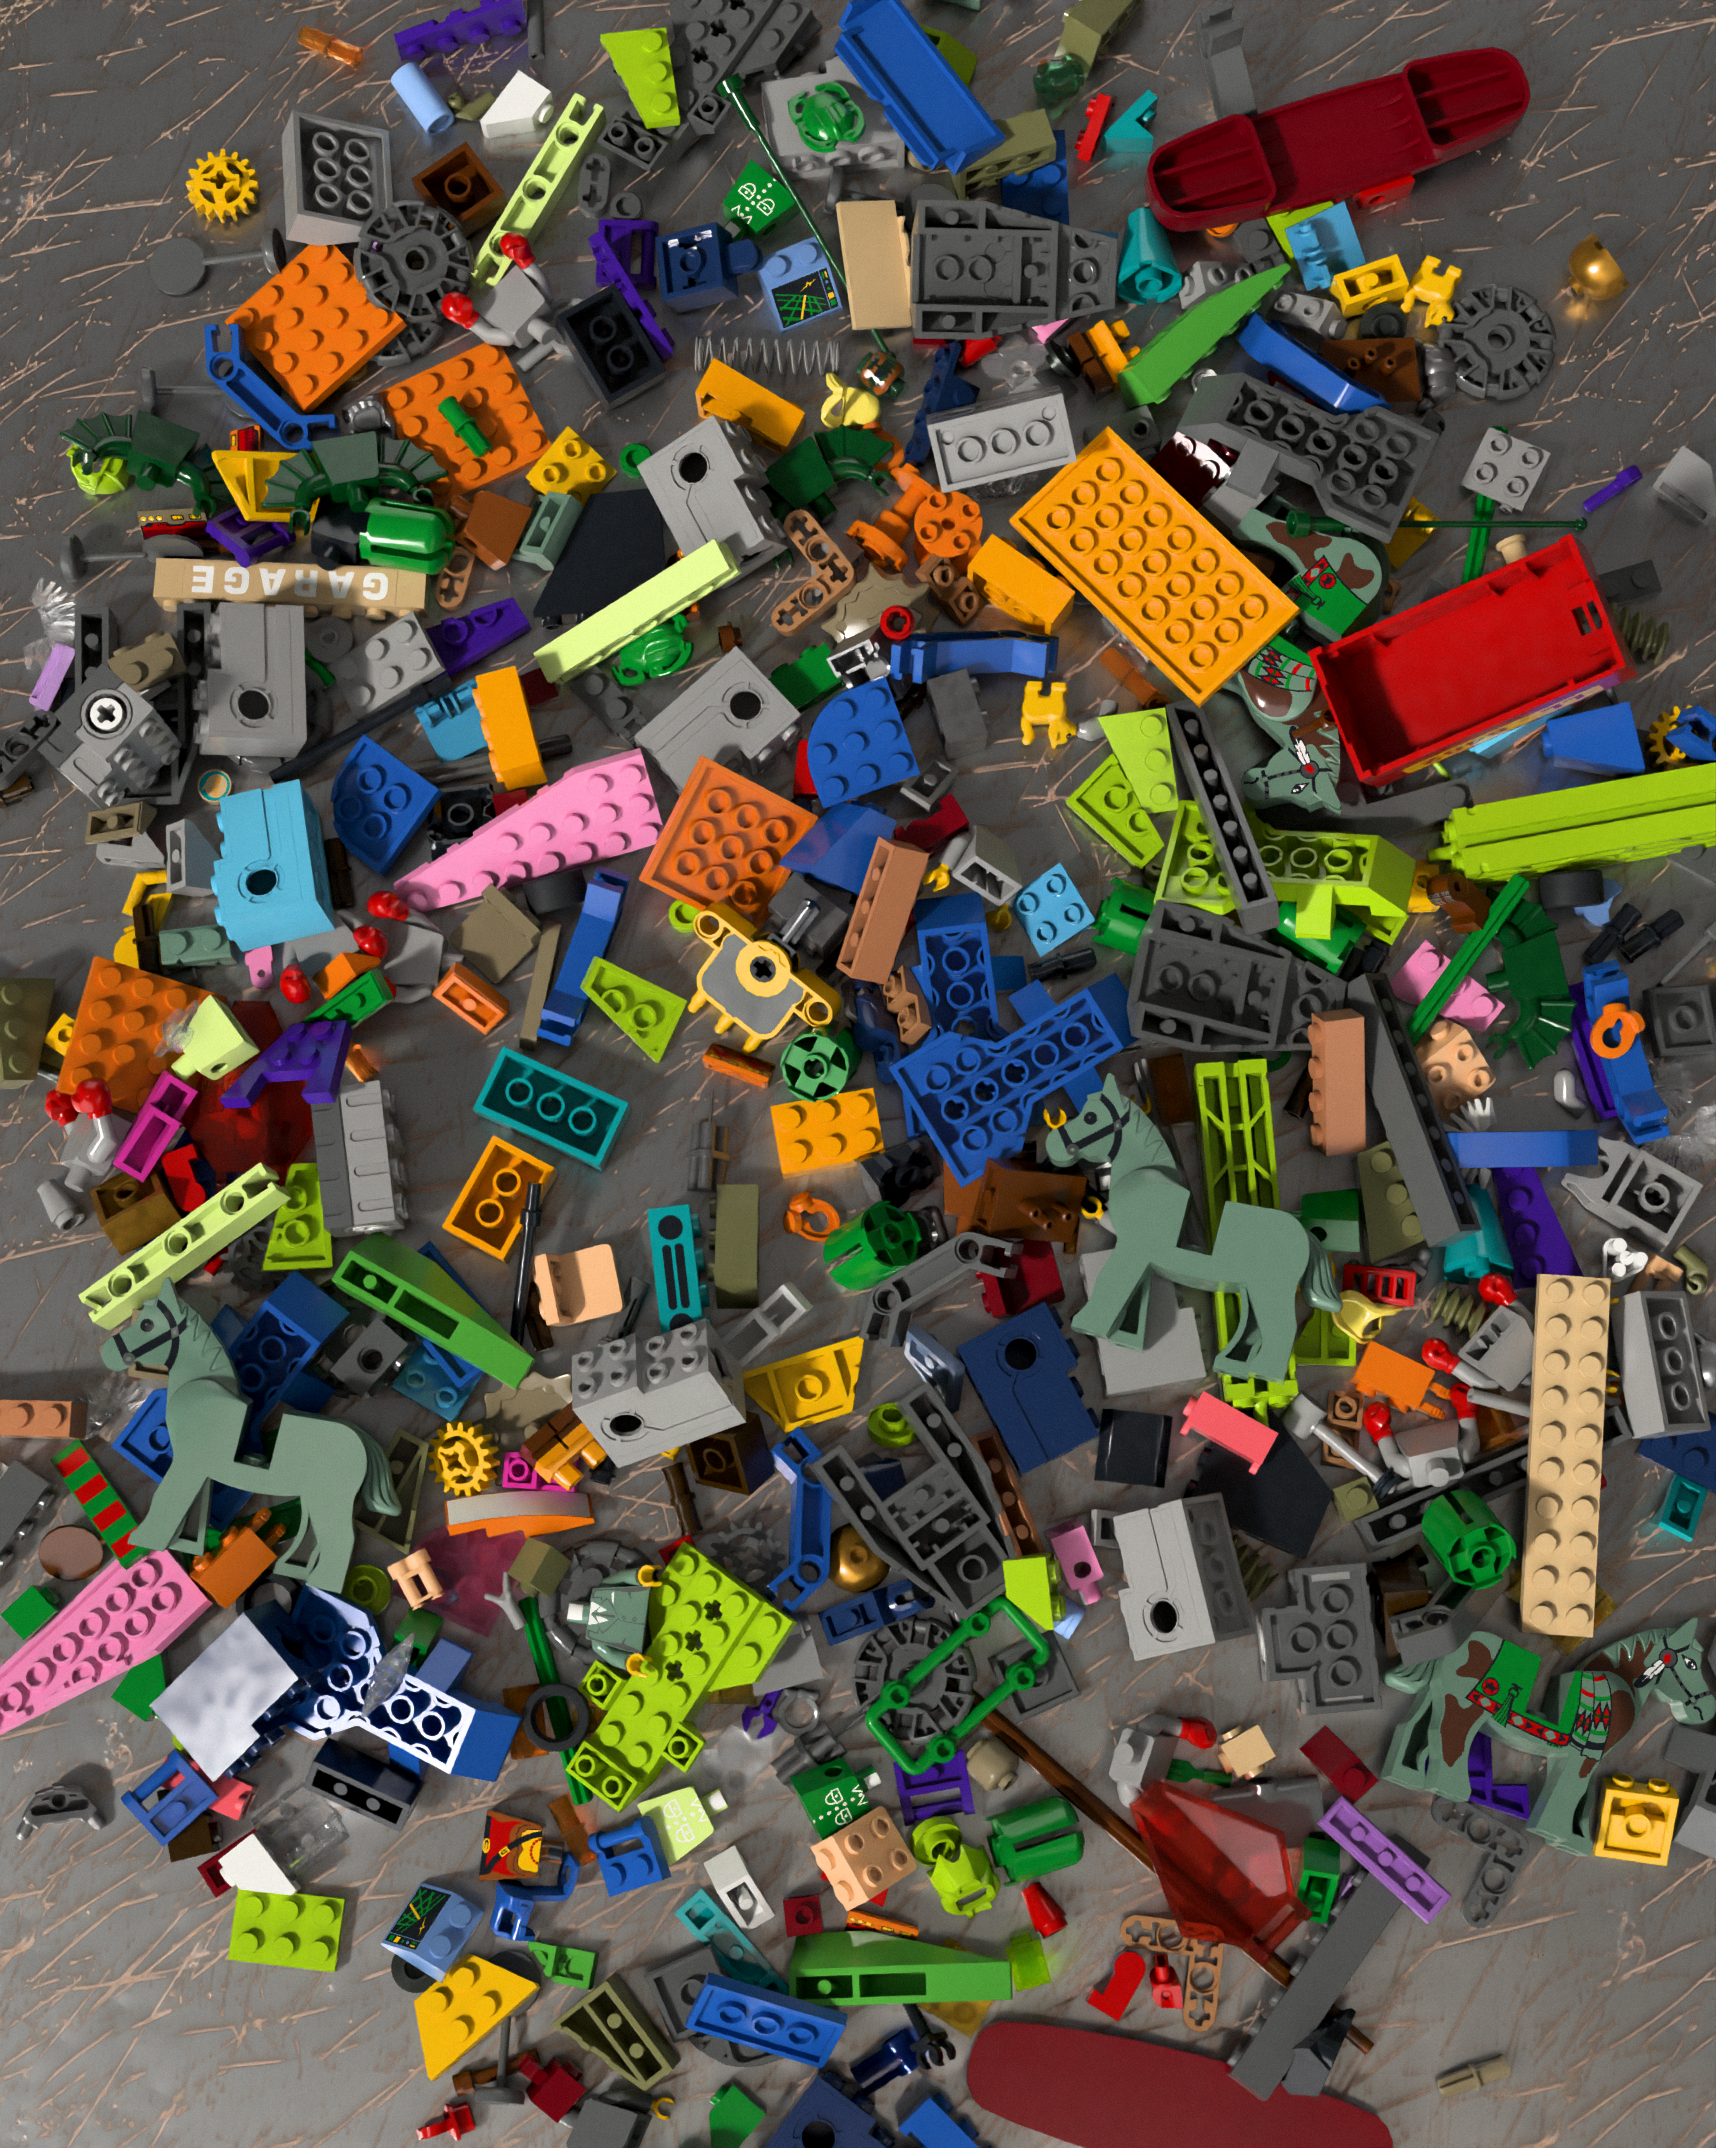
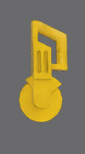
(125, 951)

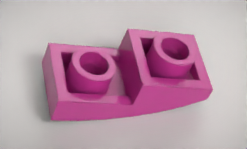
(521, 1475)

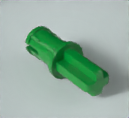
(465, 426)

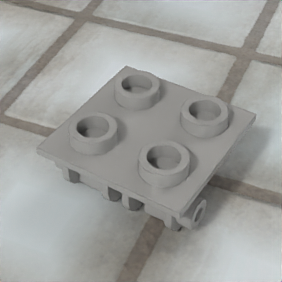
(1505, 470)
(795, 1662)

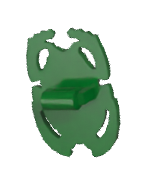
(826, 117)
(655, 652)

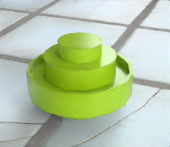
(889, 1427)
(368, 1587)
(934, 1838)

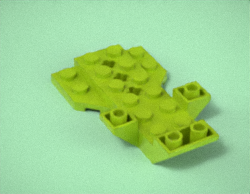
(1302, 866)
(655, 1714)

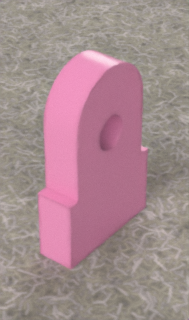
(258, 961)

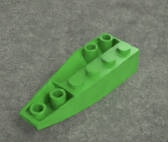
(1192, 337)
(430, 1304)
(888, 1969)

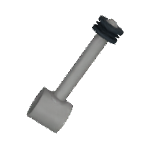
(1306, 1417)

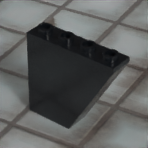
(606, 556)
(1278, 1503)

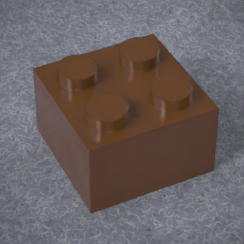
(462, 188)

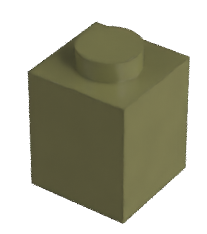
(1354, 1500)
(538, 1568)

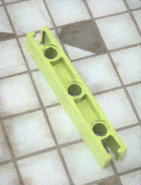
(548, 174)
(637, 612)
(205, 1230)

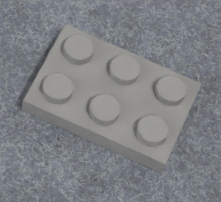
(387, 666)

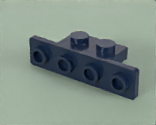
(941, 393)

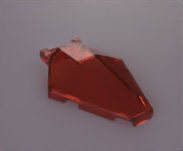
(267, 1132)
(1218, 1869)

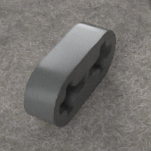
(587, 185)

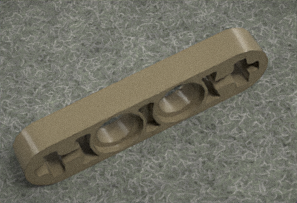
(541, 983)

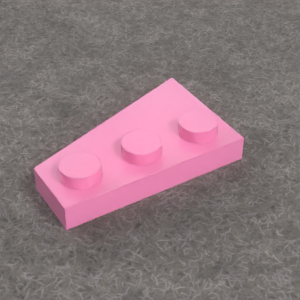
(1469, 1004)

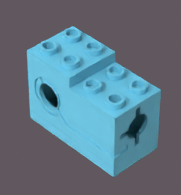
(272, 867)

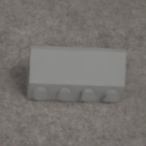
(1659, 1364)

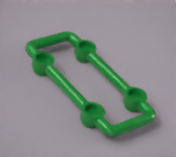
(897, 1693)

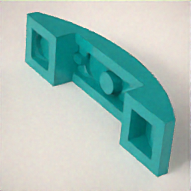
(730, 1944)

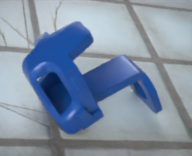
(519, 1899)

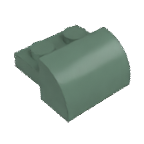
(547, 529)

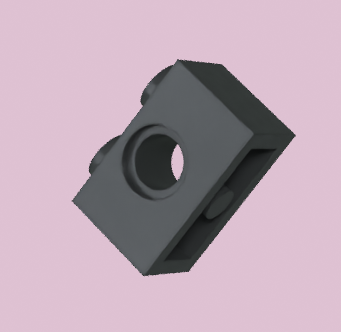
(352, 1365)

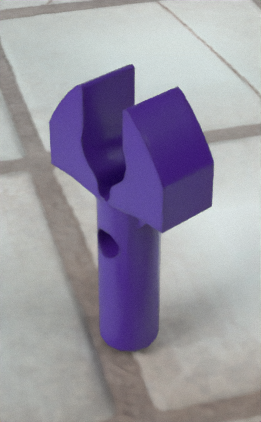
(1623, 481)
(765, 1707)

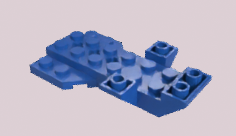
(962, 984)
(1055, 1050)
(272, 1368)
(422, 1719)

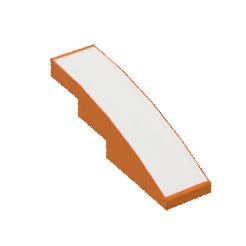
(512, 1511)

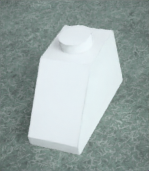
(518, 108)
(255, 1868)
(739, 1889)

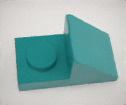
(1128, 131)
(1681, 1508)

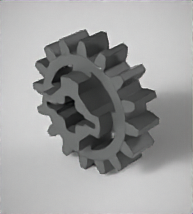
(244, 1262)
(753, 1542)

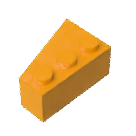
(766, 416)

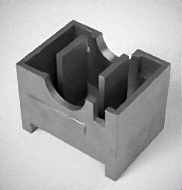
(867, 658)

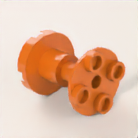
(890, 528)
(948, 528)

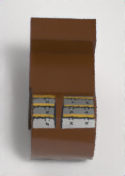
(1460, 900)

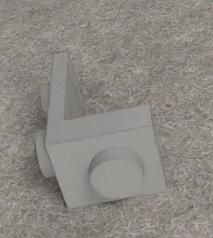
(1209, 277)
(1309, 314)

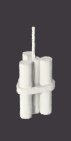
(1620, 1261)

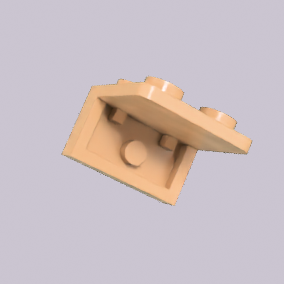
(1452, 1067)
(578, 1285)
(864, 1858)

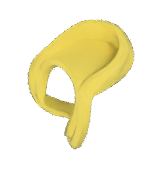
(857, 409)
(1360, 1311)

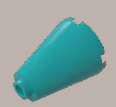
(1146, 261)
(1482, 1251)

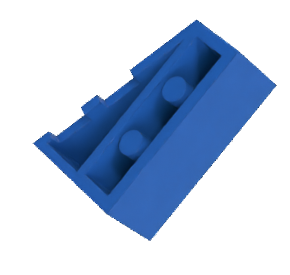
(934, 2126)

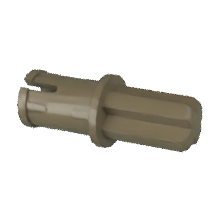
(1473, 2076)

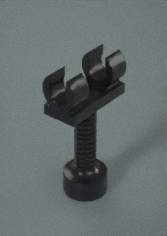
(928, 2040)

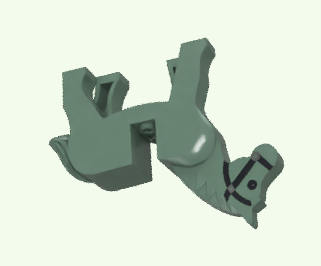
(1255, 1251)
(207, 1421)

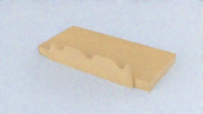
(875, 264)

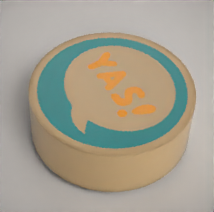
(214, 785)

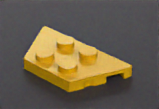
(245, 478)
(808, 1385)
(466, 2009)

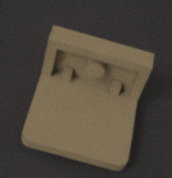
(149, 663)
(496, 934)

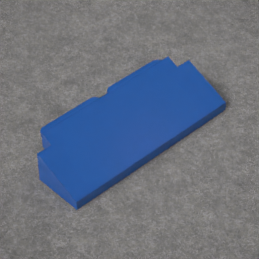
(914, 85)

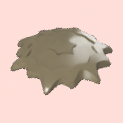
(872, 596)
(519, 1414)

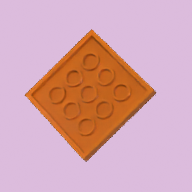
(314, 325)
(489, 392)
(726, 843)
(120, 1029)

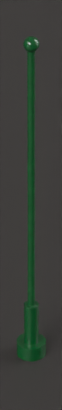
(732, 88)
(1300, 523)

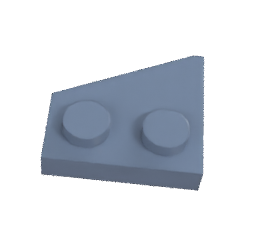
(936, 1365)

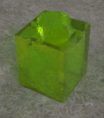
(1027, 1962)

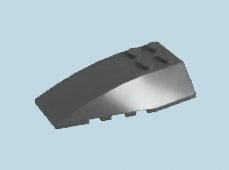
(1002, 270)
(1222, 991)

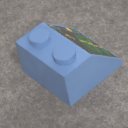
(798, 285)
(433, 1930)

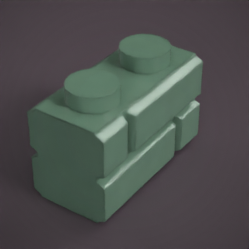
(196, 947)

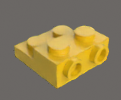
(1635, 1819)

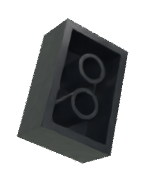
(610, 347)

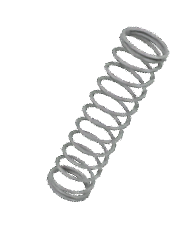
(833, 347)

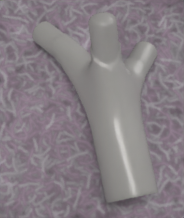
(508, 1603)

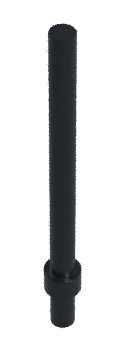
(419, 696)
(530, 1219)

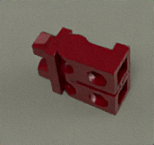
(937, 830)

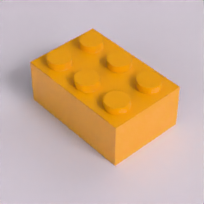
(1021, 586)
(509, 729)
(826, 1133)
(493, 1199)

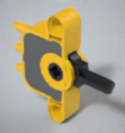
(746, 989)

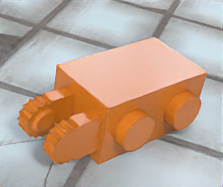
(1397, 1379)
(237, 1559)

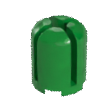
(407, 536)
(1123, 916)
(1320, 952)
(817, 1045)
(877, 1255)
(1471, 1545)
(1029, 1822)

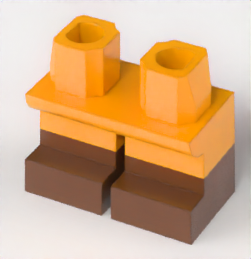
(1100, 356)
(559, 1445)

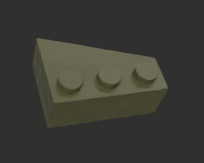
(1091, 27)
(1026, 148)
(23, 1025)
(1385, 1210)
(735, 1245)
(407, 1462)
(620, 2033)

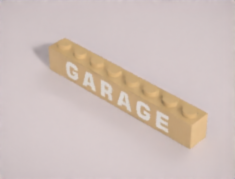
(338, 592)

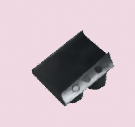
(458, 815)
(899, 1170)
(1133, 1448)
(1317, 2055)

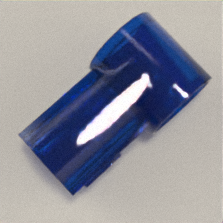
(886, 2063)

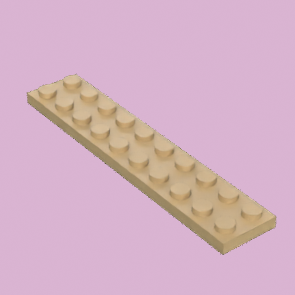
(1564, 1455)

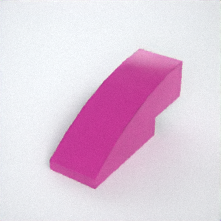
(154, 1125)

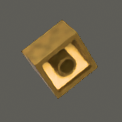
(134, 1210)

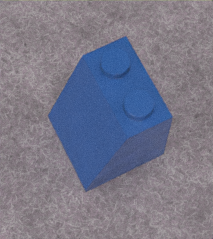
(1596, 742)
(840, 846)

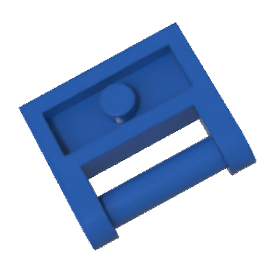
(177, 1807)
(634, 1867)

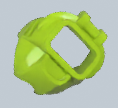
(109, 480)
(964, 1877)

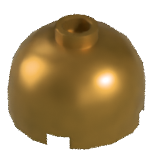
(1595, 271)
(853, 1563)

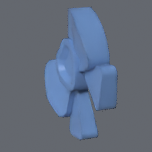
(1599, 914)

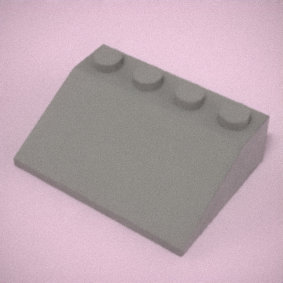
(333, 178)

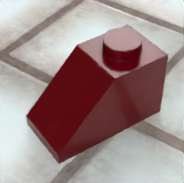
(1338, 1765)

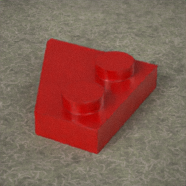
(1098, 112)

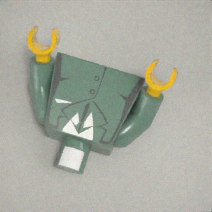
(618, 1617)

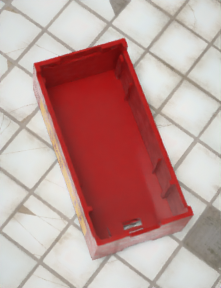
(1472, 663)

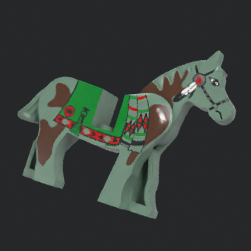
(1338, 594)
(1579, 1723)

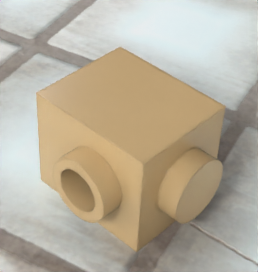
(1244, 1751)

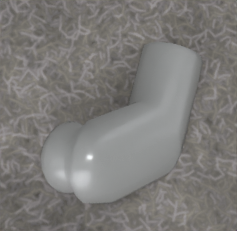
(1091, 729)
(1566, 1091)

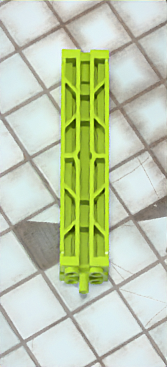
(1581, 827)
(1237, 1167)

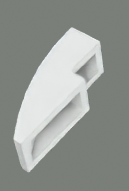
(766, 1323)

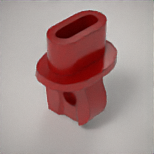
(1165, 1984)
(456, 2121)

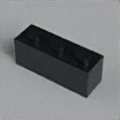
(364, 1784)

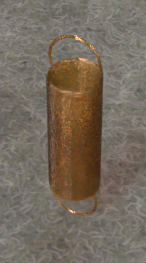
(1071, 1248)

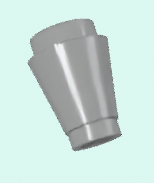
(60, 1205)

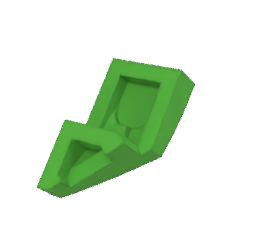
(566, 1964)

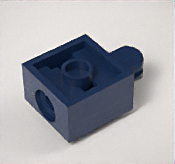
(706, 254)

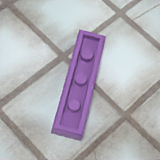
(1384, 1859)

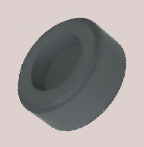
(626, 206)

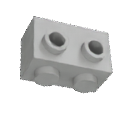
(1134, 428)

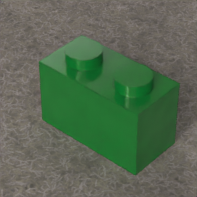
(807, 679)

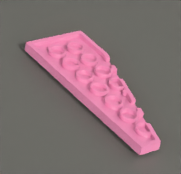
(577, 821)
(100, 1634)

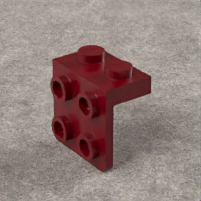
(1193, 466)
(1035, 1280)

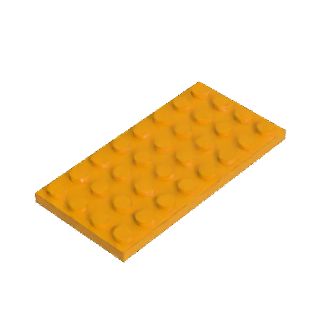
(1154, 566)

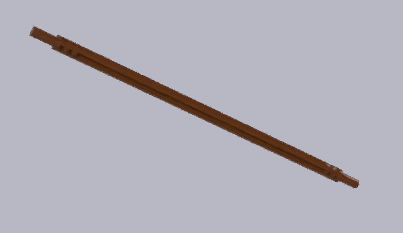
(1116, 1828)

